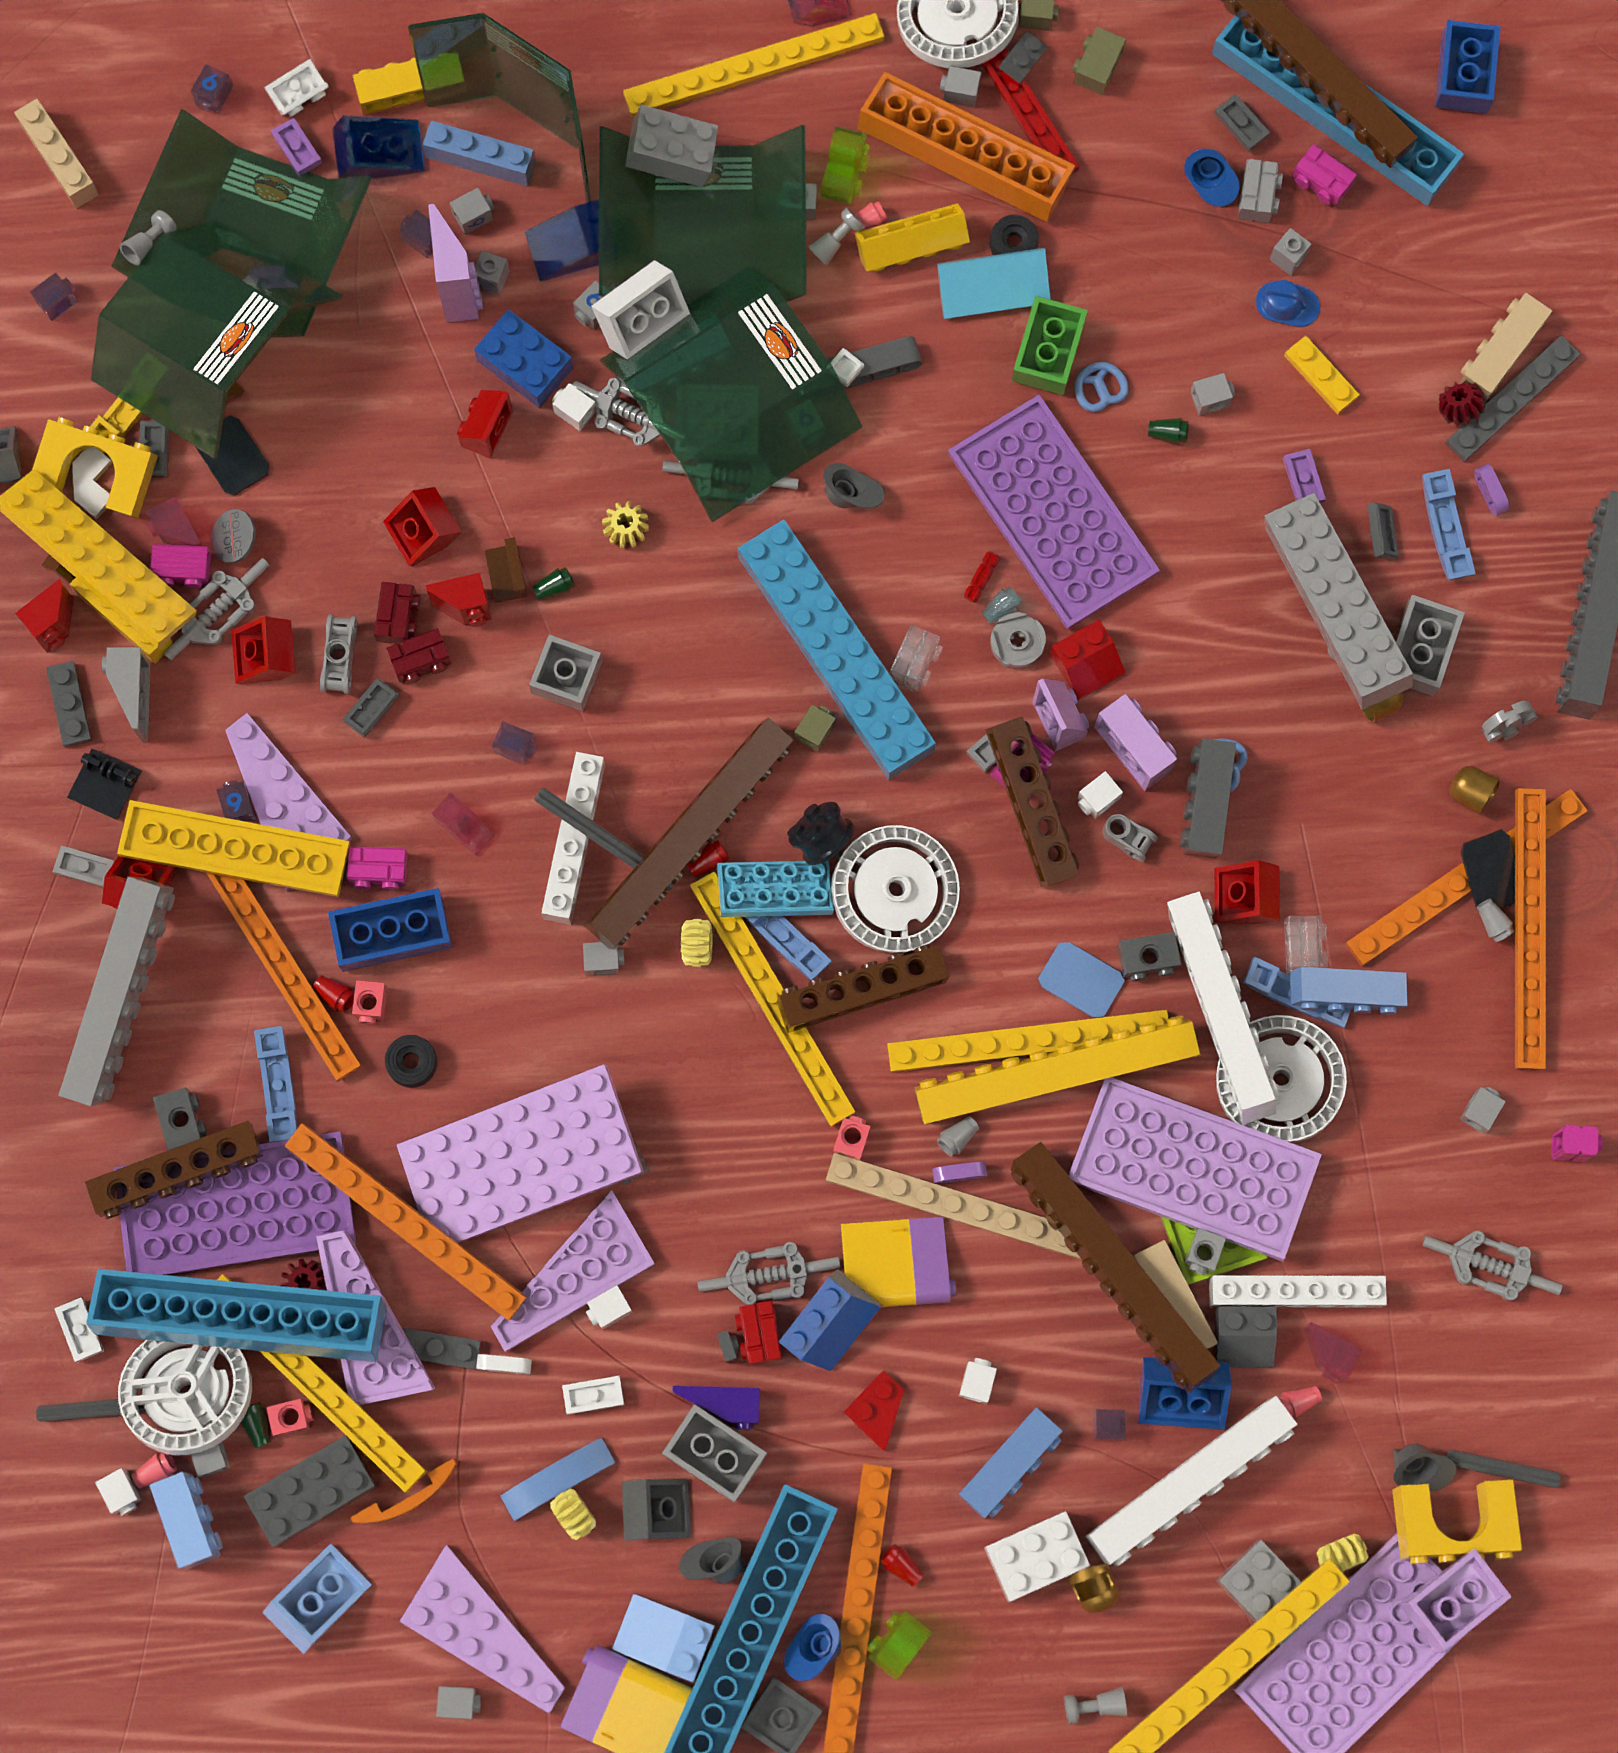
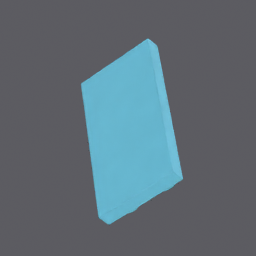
(993, 283)
(774, 889)

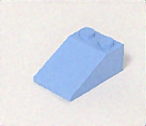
(316, 1598)
(663, 1638)

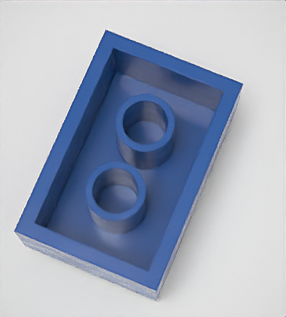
(1467, 66)
(523, 358)

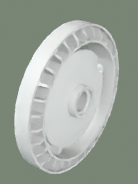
(954, 29)
(908, 871)
(1304, 1077)
(187, 1410)

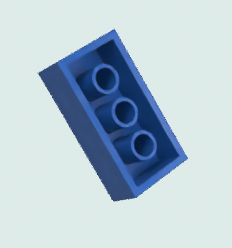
(390, 930)

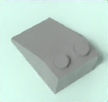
(130, 679)

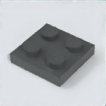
(781, 1718)

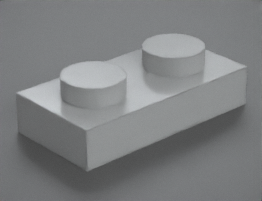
(82, 866)

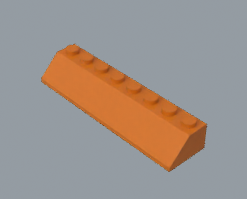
(965, 146)

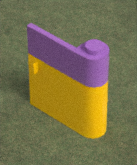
(899, 1261)
(624, 1704)

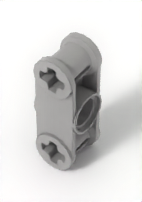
(340, 634)

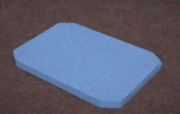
(1081, 980)

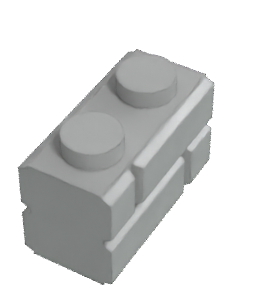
(1258, 191)

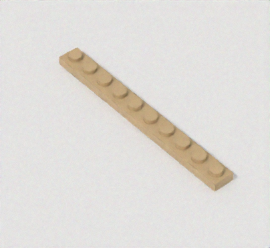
(946, 1203)

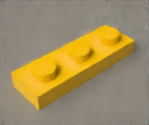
(1321, 375)

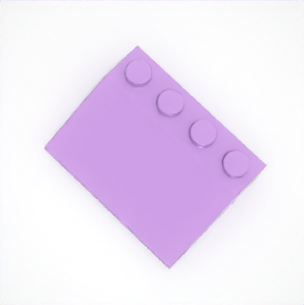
(453, 272)

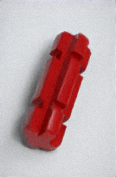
(981, 577)

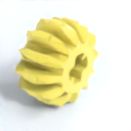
(618, 531)
(696, 942)
(573, 1514)
(1344, 1552)

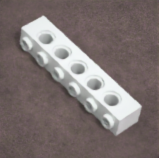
(571, 843)
(1298, 1291)

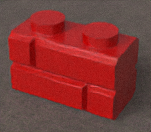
(760, 1333)

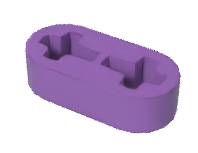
(1491, 489)
(959, 1172)

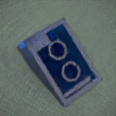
(377, 147)
(566, 241)

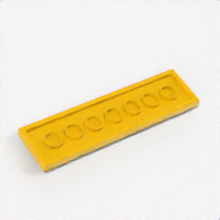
(95, 558)
(233, 848)

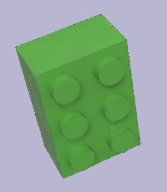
(1049, 345)

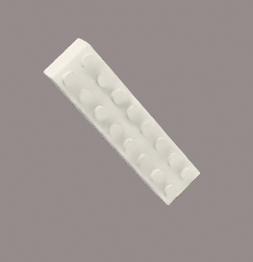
(1223, 1012)
(1190, 1481)

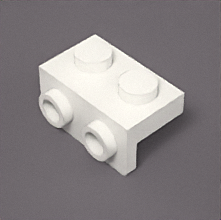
(296, 87)

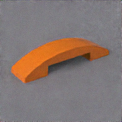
(439, 1478)

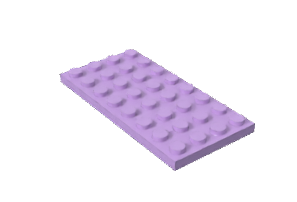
(522, 1156)
(1194, 1168)
(1345, 1660)

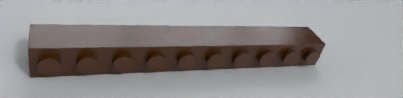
(1326, 77)
(688, 833)
(1114, 1268)

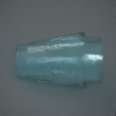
(1002, 604)

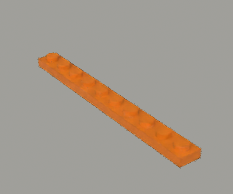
(1445, 891)
(1530, 929)
(287, 975)
(406, 1221)
(857, 1609)

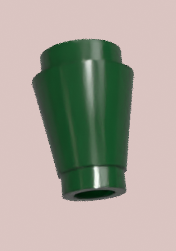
(1169, 430)
(554, 584)
(256, 1425)

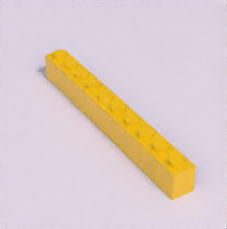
(1056, 1070)

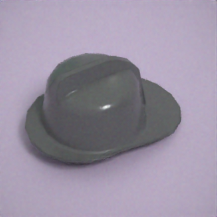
(851, 488)
(1420, 1466)
(714, 1560)

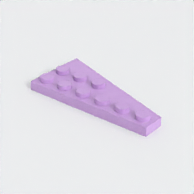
(276, 788)
(591, 1261)
(398, 1366)
(470, 1625)

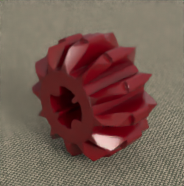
(1461, 403)
(312, 1273)

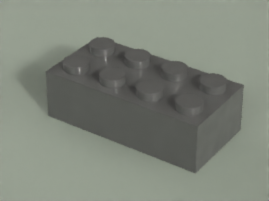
(1209, 798)
(310, 1491)

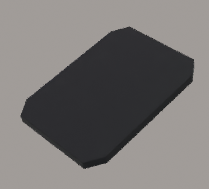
(238, 459)
(1490, 868)

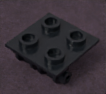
(104, 783)

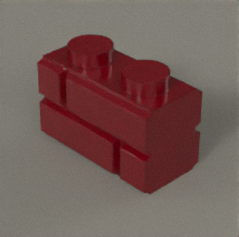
(395, 613)
(419, 656)

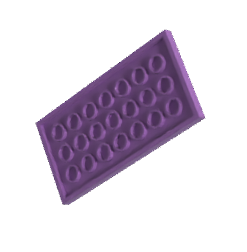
(1053, 512)
(236, 1218)

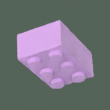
(1136, 741)

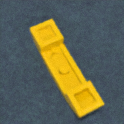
(117, 420)

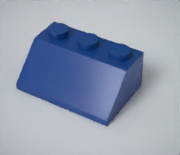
(830, 1322)
(1167, 1404)

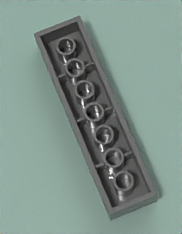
(1594, 620)

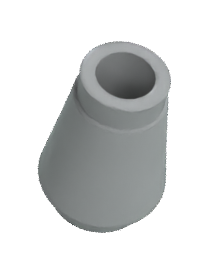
(1495, 921)
(957, 1136)

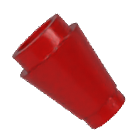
(712, 855)
(334, 993)
(900, 1564)

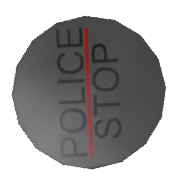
(233, 536)

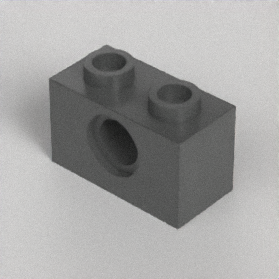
(1162, 946)
(172, 1105)

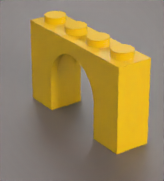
(132, 464)
(1422, 1540)

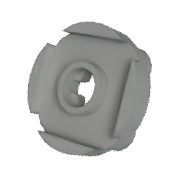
(1025, 627)
(1507, 723)

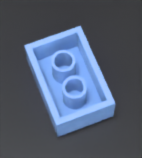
(186, 1520)

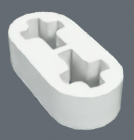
(503, 1364)

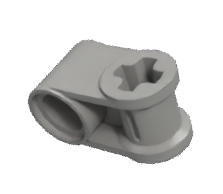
(1130, 838)

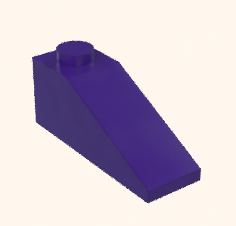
(730, 1404)

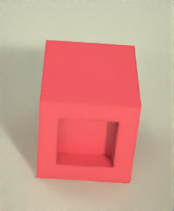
(363, 991)
(852, 1150)
(277, 1417)

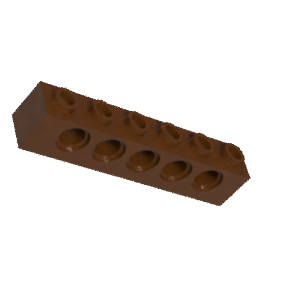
(1019, 793)
(798, 1017)
(103, 1187)

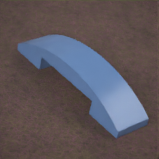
(1445, 525)
(791, 944)
(1276, 986)
(277, 1083)
(557, 1478)

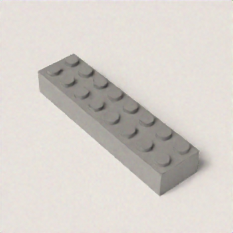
(1338, 601)
(117, 991)

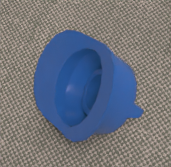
(1212, 176)
(1287, 303)
(813, 1648)

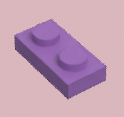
(296, 147)
(1303, 475)

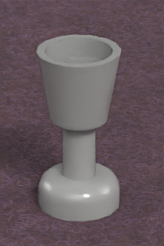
(829, 243)
(139, 245)
(1108, 1704)

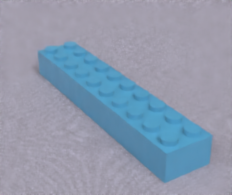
(1419, 172)
(836, 649)
(237, 1315)
(753, 1624)

